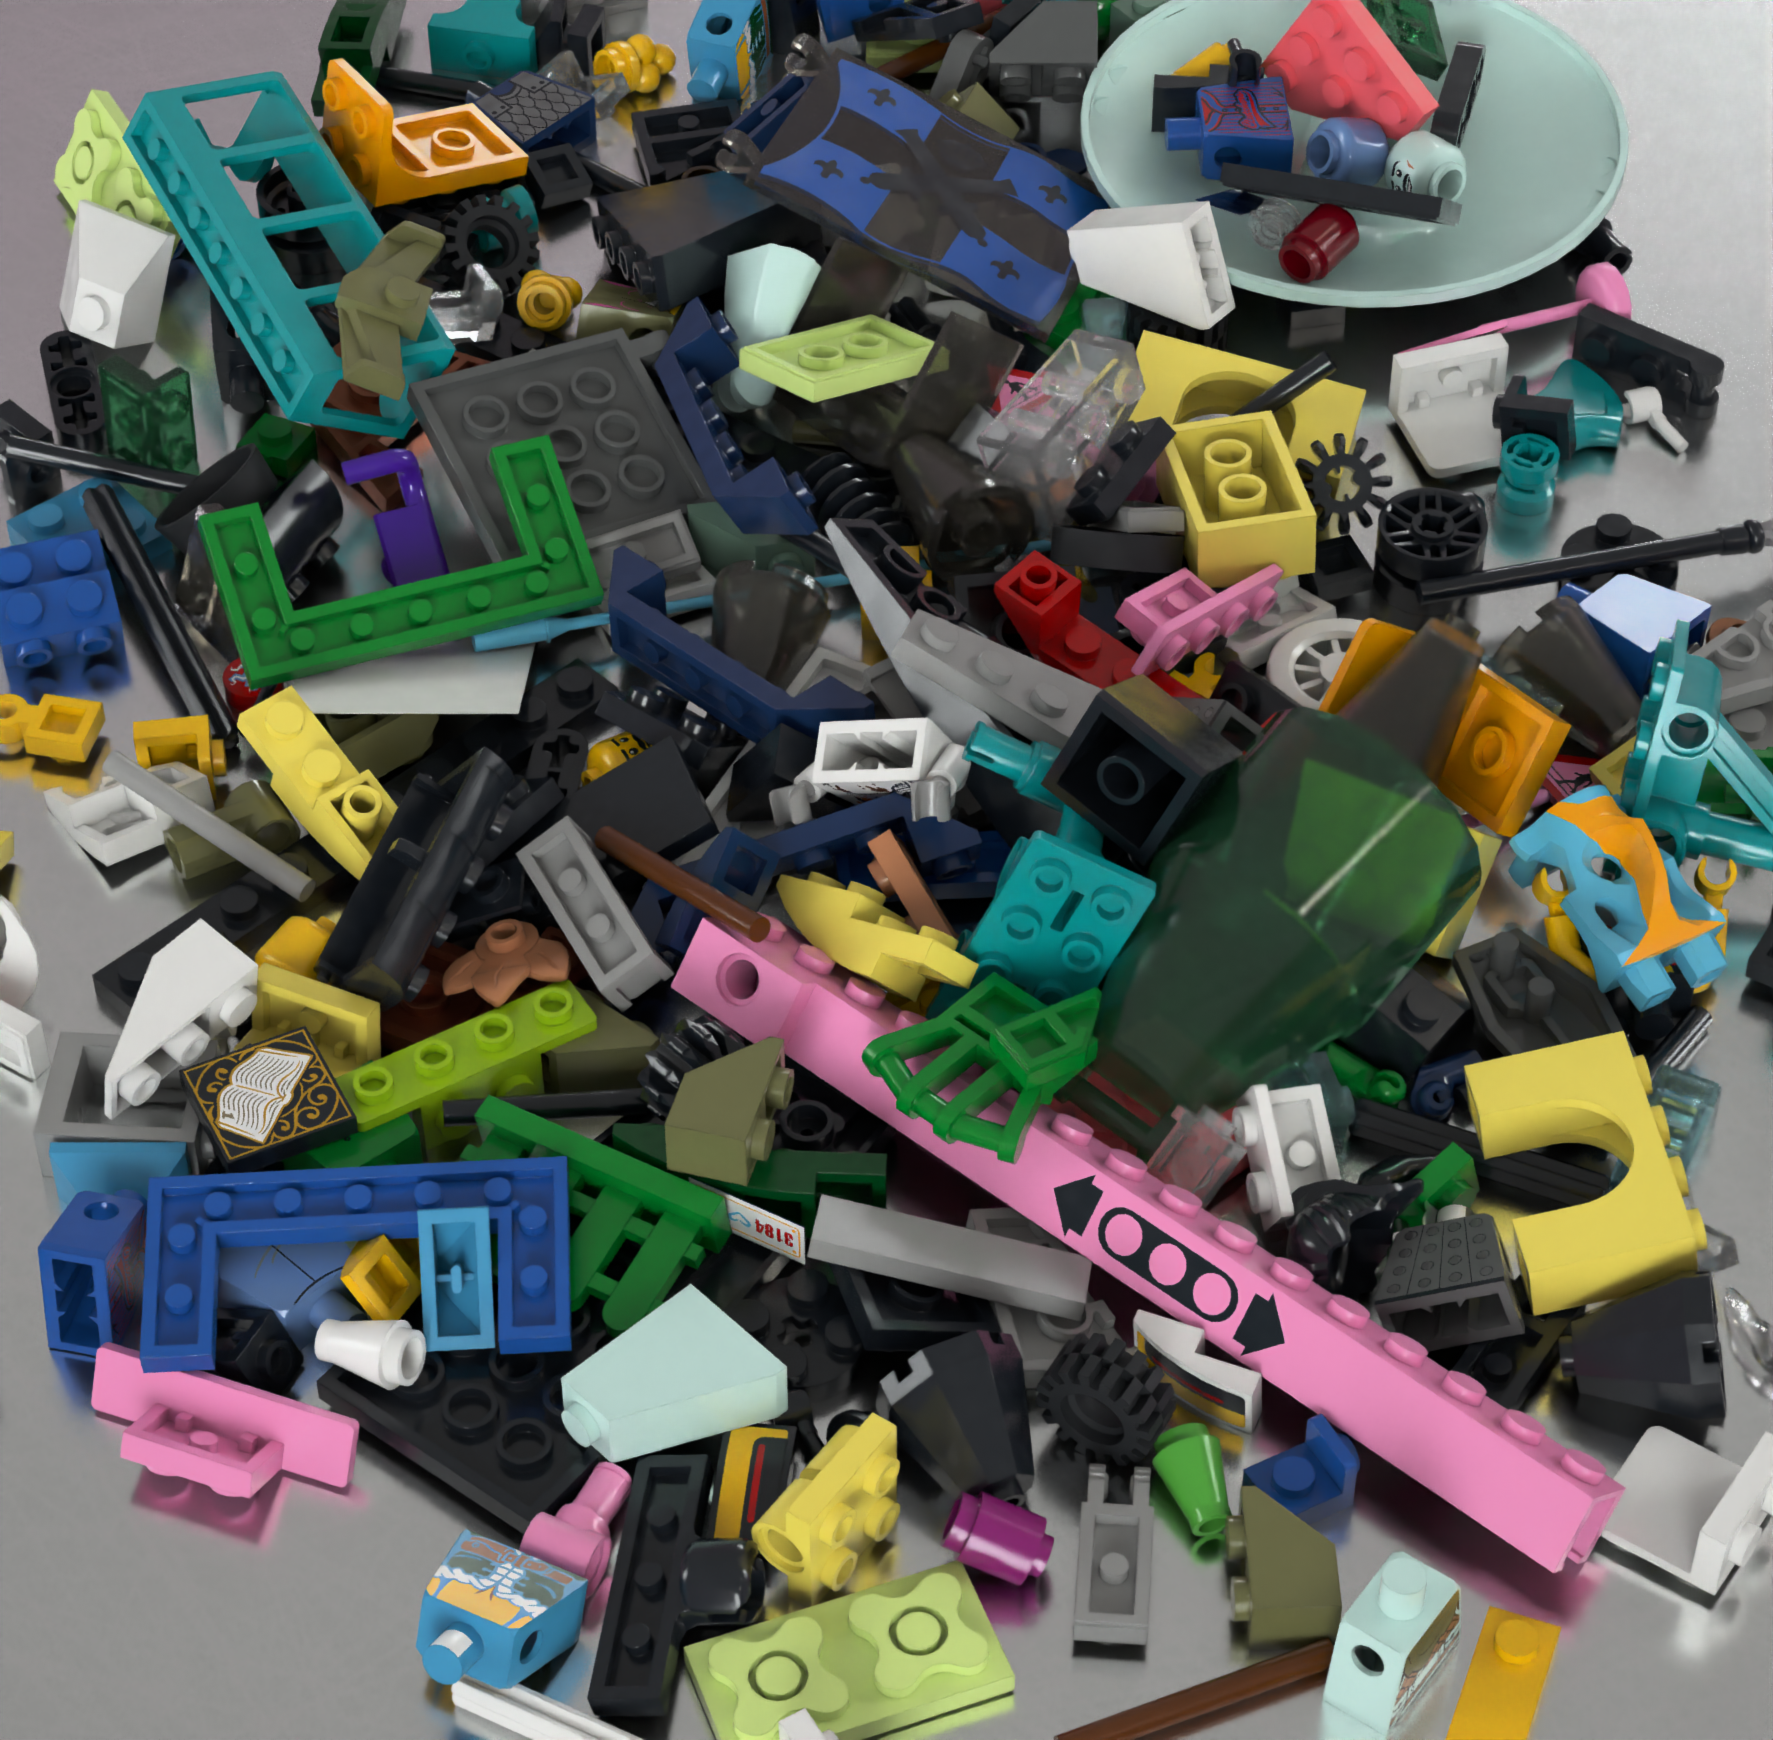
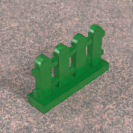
(617, 1202)

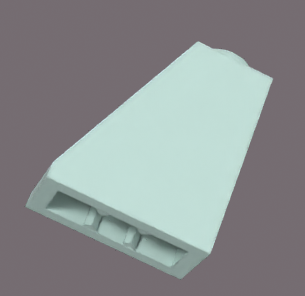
(672, 1382)

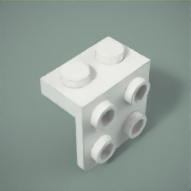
(1447, 402)
(1691, 1506)

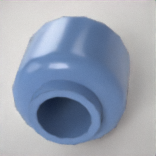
(1348, 150)

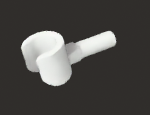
(1646, 405)

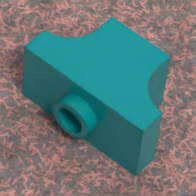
(483, 39)

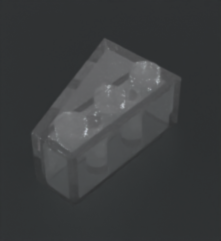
(1063, 422)

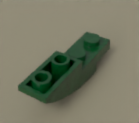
(361, 35)
(785, 1183)

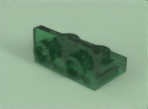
(1414, 33)
(148, 416)

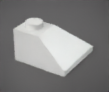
(115, 277)

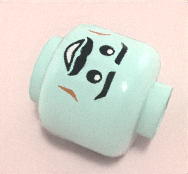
(1426, 166)

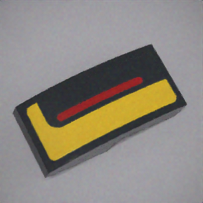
(750, 1476)

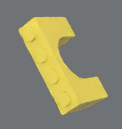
(1197, 380)
(1598, 1098)

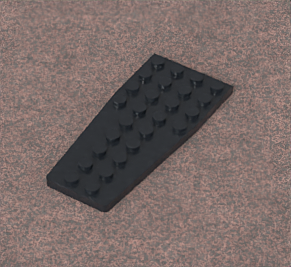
(496, 1418)

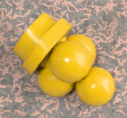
(638, 60)
(547, 299)

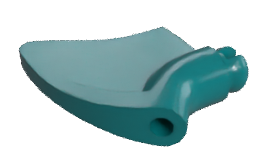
(1596, 404)

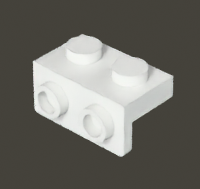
(1285, 1146)

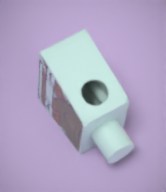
(1411, 1622)

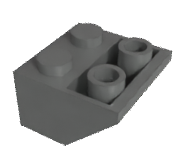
(1047, 54)

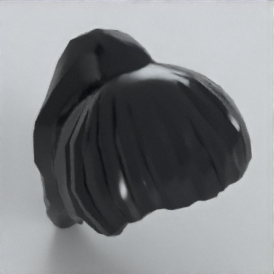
(1346, 1231)

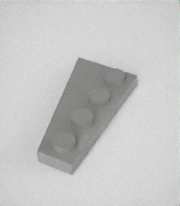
(996, 679)

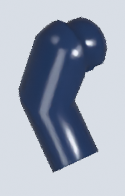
(1435, 1084)

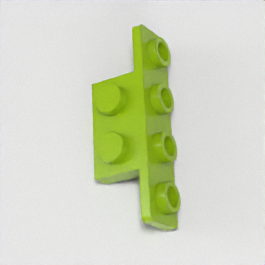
(477, 1058)

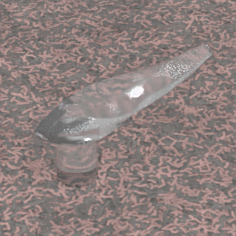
(1752, 1330)

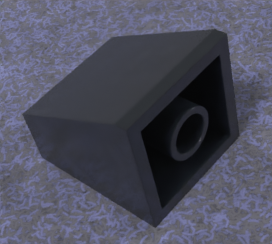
(1138, 765)

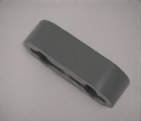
(963, 63)

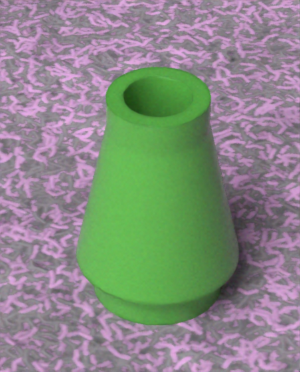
(1194, 1474)

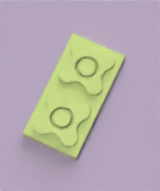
(104, 170)
(855, 1661)

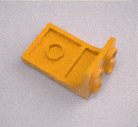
(412, 153)
(1499, 747)

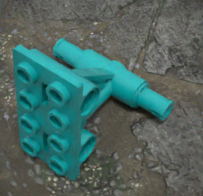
(1663, 775)
(1057, 901)

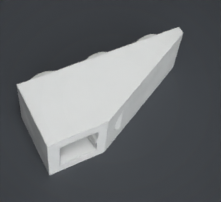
(183, 1002)

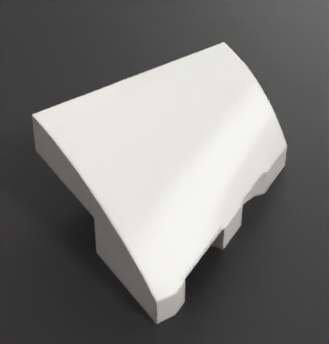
(118, 821)

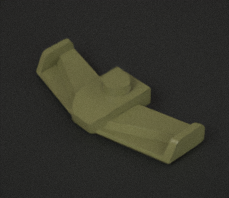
(382, 304)

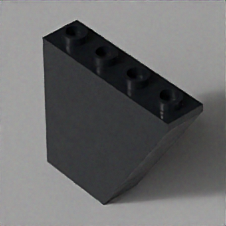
(680, 233)

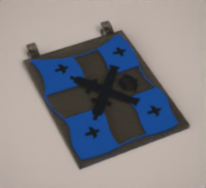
(923, 188)

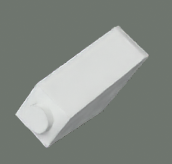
(1156, 259)

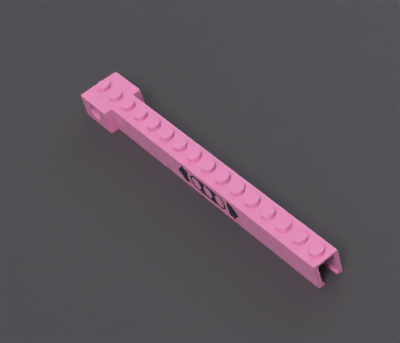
(1180, 1257)

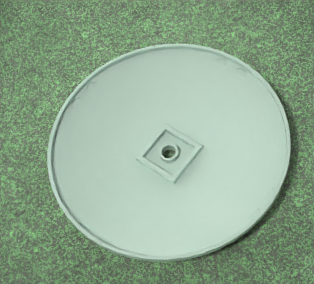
(1537, 152)

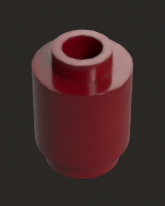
(1318, 243)

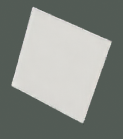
(425, 681)

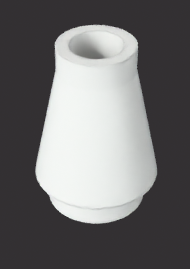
(376, 1350)

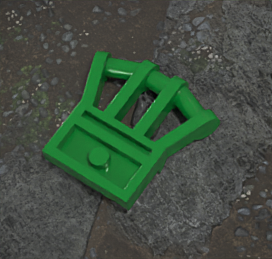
(967, 1031)

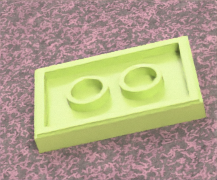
(838, 358)

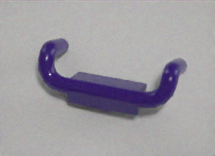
(408, 533)

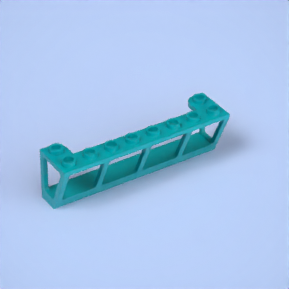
(238, 259)

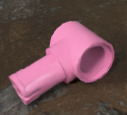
(579, 1532)

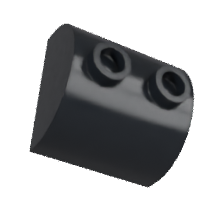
(300, 524)

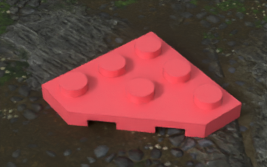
(1346, 66)

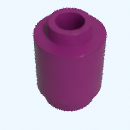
(997, 1537)

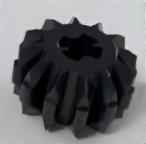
(1361, 478)
(684, 1050)

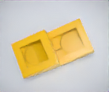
(384, 1275)

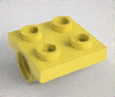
(833, 1510)

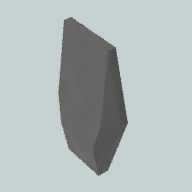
(1530, 995)

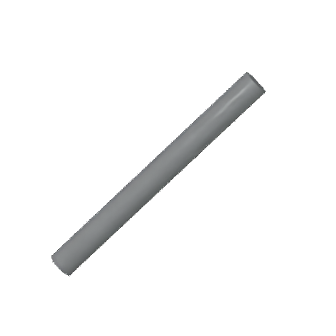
(209, 826)

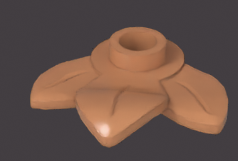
(504, 959)

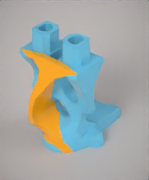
(1649, 907)

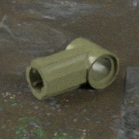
(248, 808)

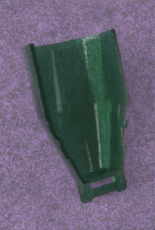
(1275, 921)

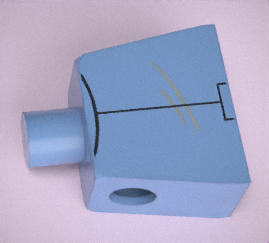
(293, 1281)

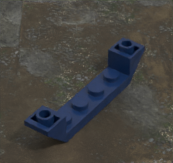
(754, 500)
(704, 673)
(809, 847)

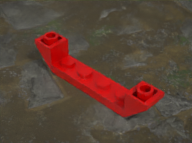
(1045, 611)

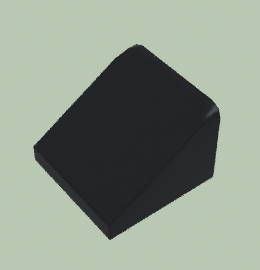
(550, 30)

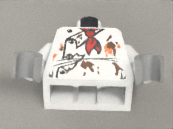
(875, 759)

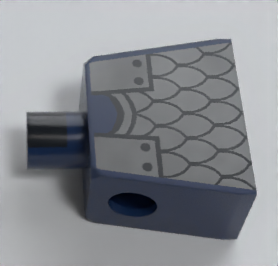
(537, 111)

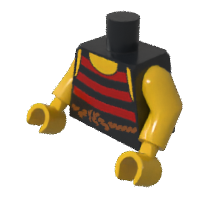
(1568, 944)

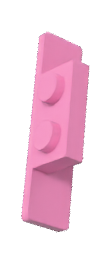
(1187, 615)
(219, 1427)

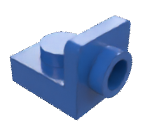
(1311, 1477)

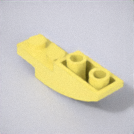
(317, 780)
(870, 938)

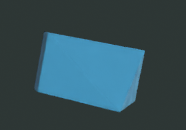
(114, 1165)
(456, 1278)

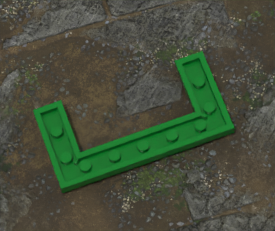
(287, 644)

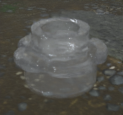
(1273, 222)

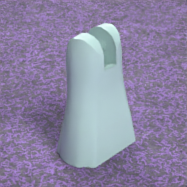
(761, 303)

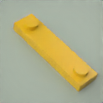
(1505, 1678)

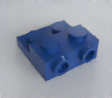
(56, 600)

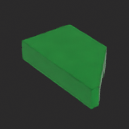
(1048, 1040)

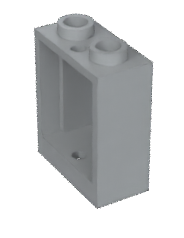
(75, 1068)

